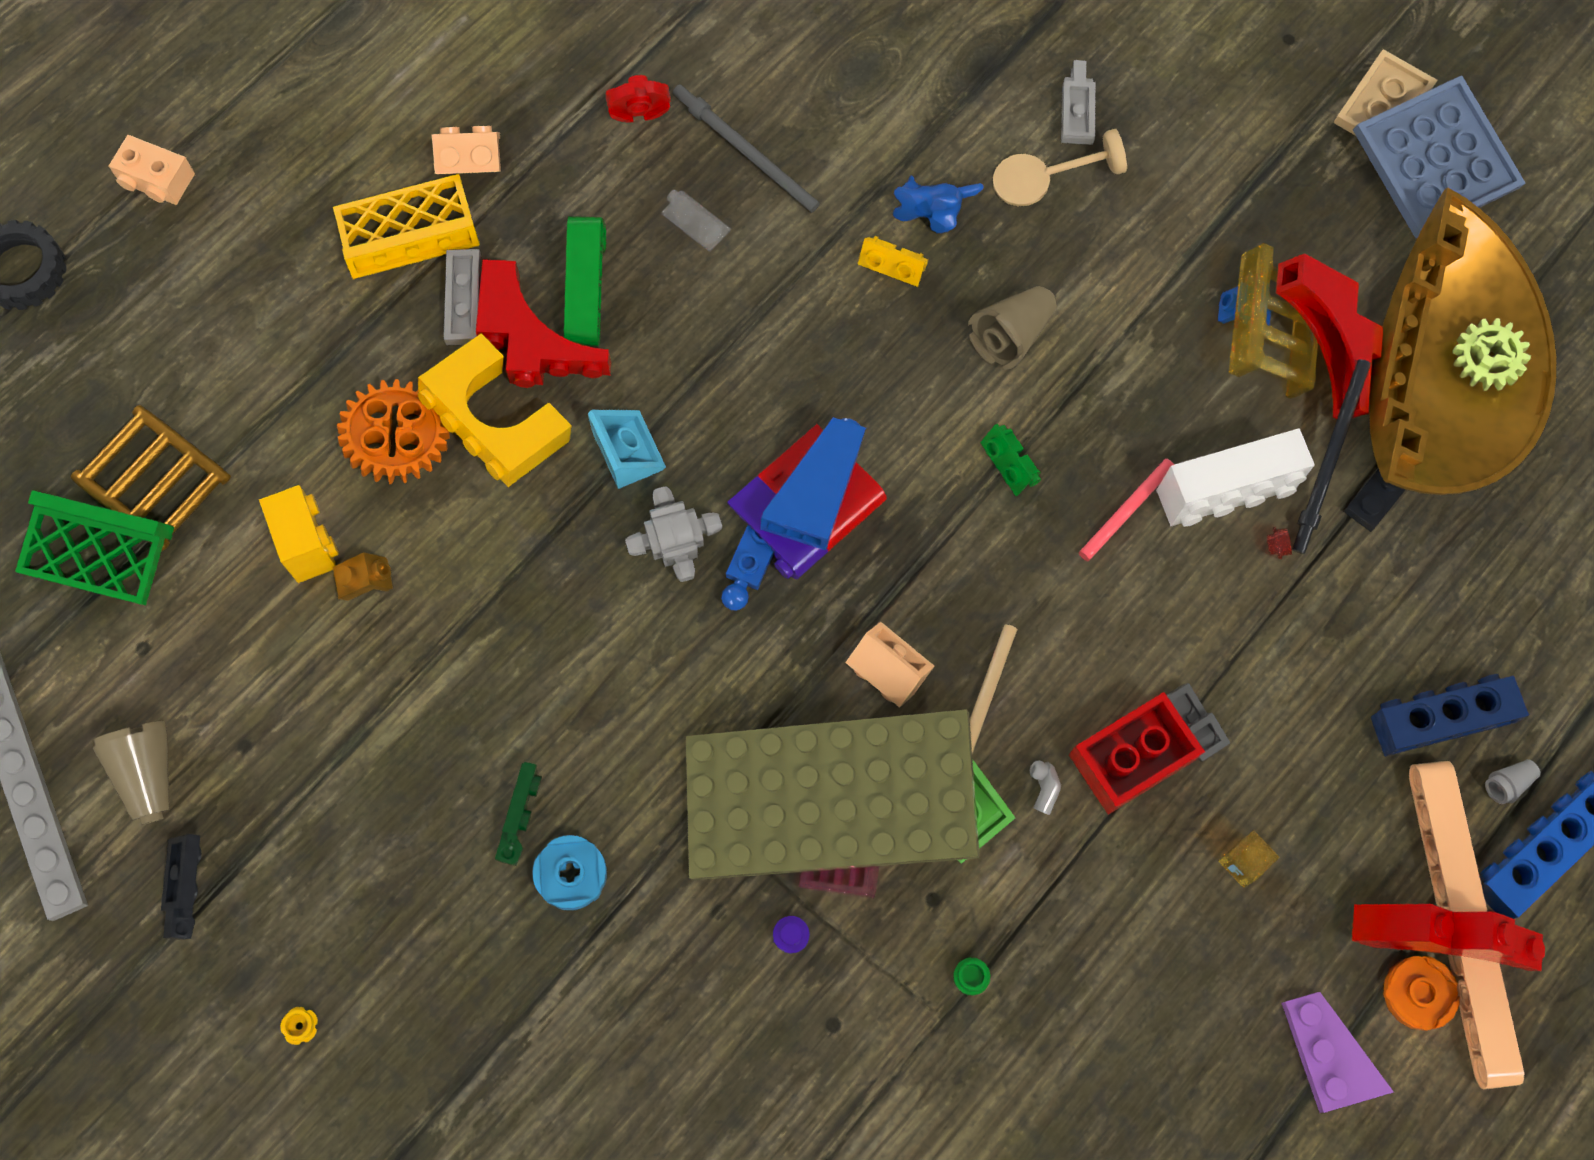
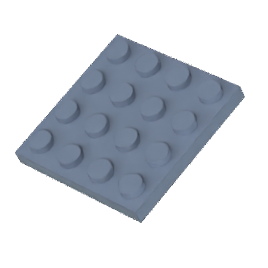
(1434, 146)

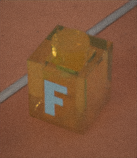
(1248, 859)

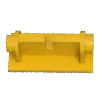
(886, 259)

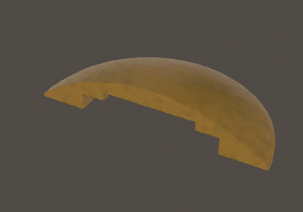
(1424, 418)

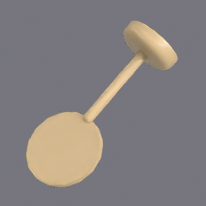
(1026, 179)

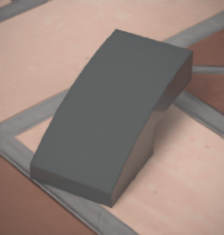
(1202, 724)

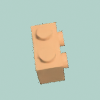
(151, 170)
(889, 664)

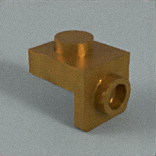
(362, 575)

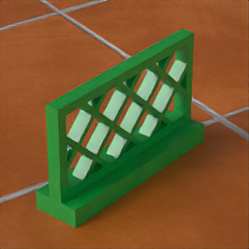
(92, 517)

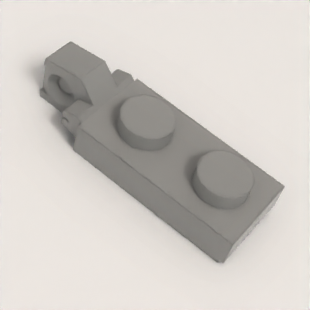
(1078, 106)

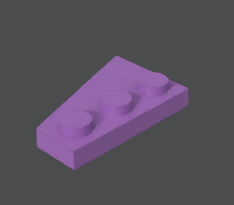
(1331, 1056)

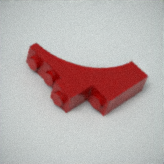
(1329, 308)
(531, 345)
(1439, 930)

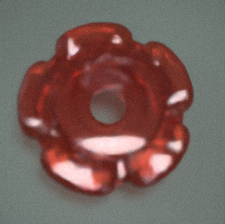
(1279, 542)

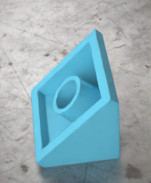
(625, 445)

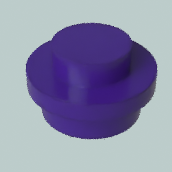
(791, 934)

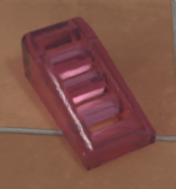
(852, 889)

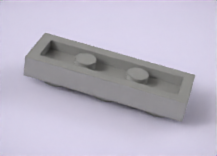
(461, 295)

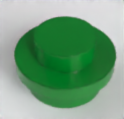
(971, 976)

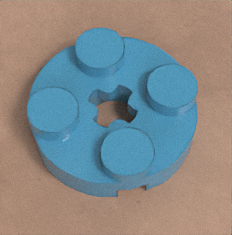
(555, 857)

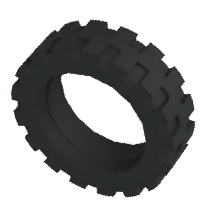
(50, 271)

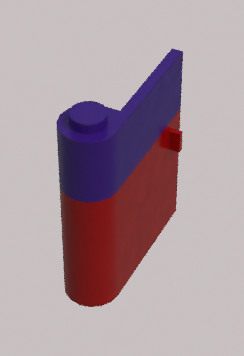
(794, 557)

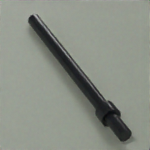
(1310, 518)

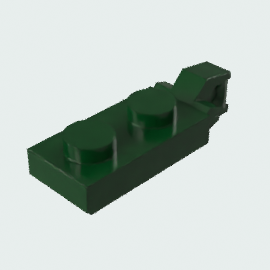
(518, 816)

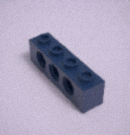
(1502, 704)

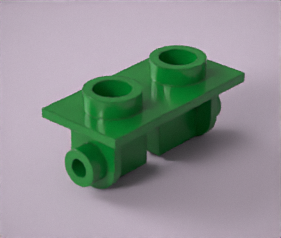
(1003, 450)

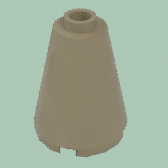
(1011, 326)
(138, 768)

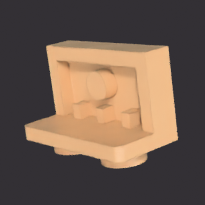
(466, 151)

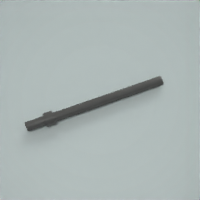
(701, 111)

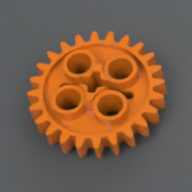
(361, 430)

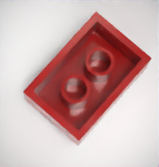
(1136, 753)

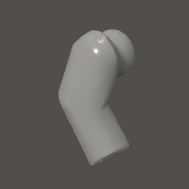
(1049, 784)

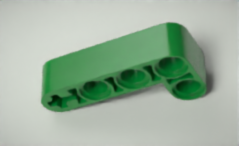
(584, 279)

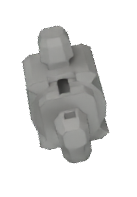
(673, 534)

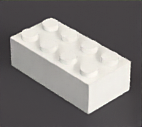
(1235, 478)

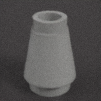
(1511, 782)

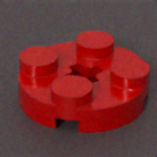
(638, 98)

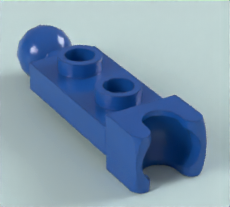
(746, 569)

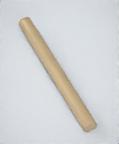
(990, 682)

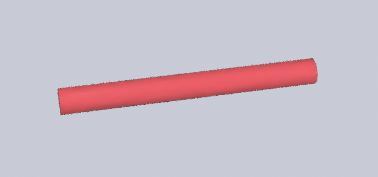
(1125, 511)

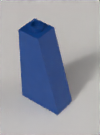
(815, 490)

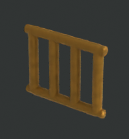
(166, 437)

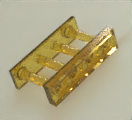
(1252, 329)

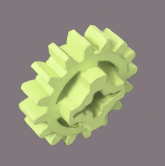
(1505, 361)

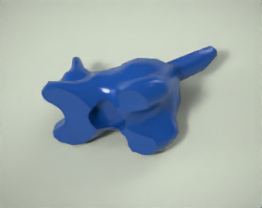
(936, 202)

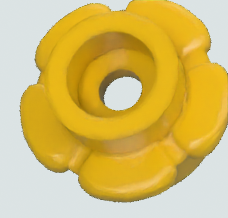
(289, 1023)

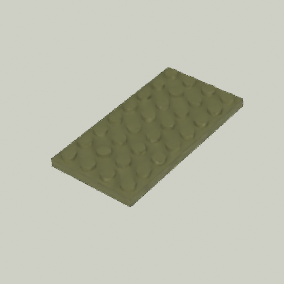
(831, 796)

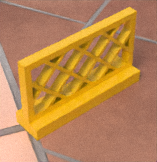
(410, 244)

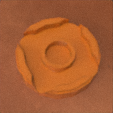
(1421, 993)

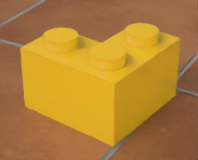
(299, 541)

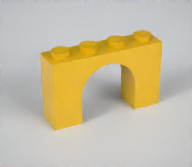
(505, 451)

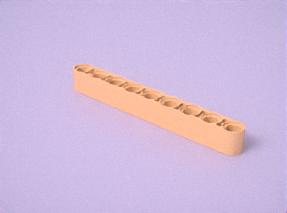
(1459, 889)

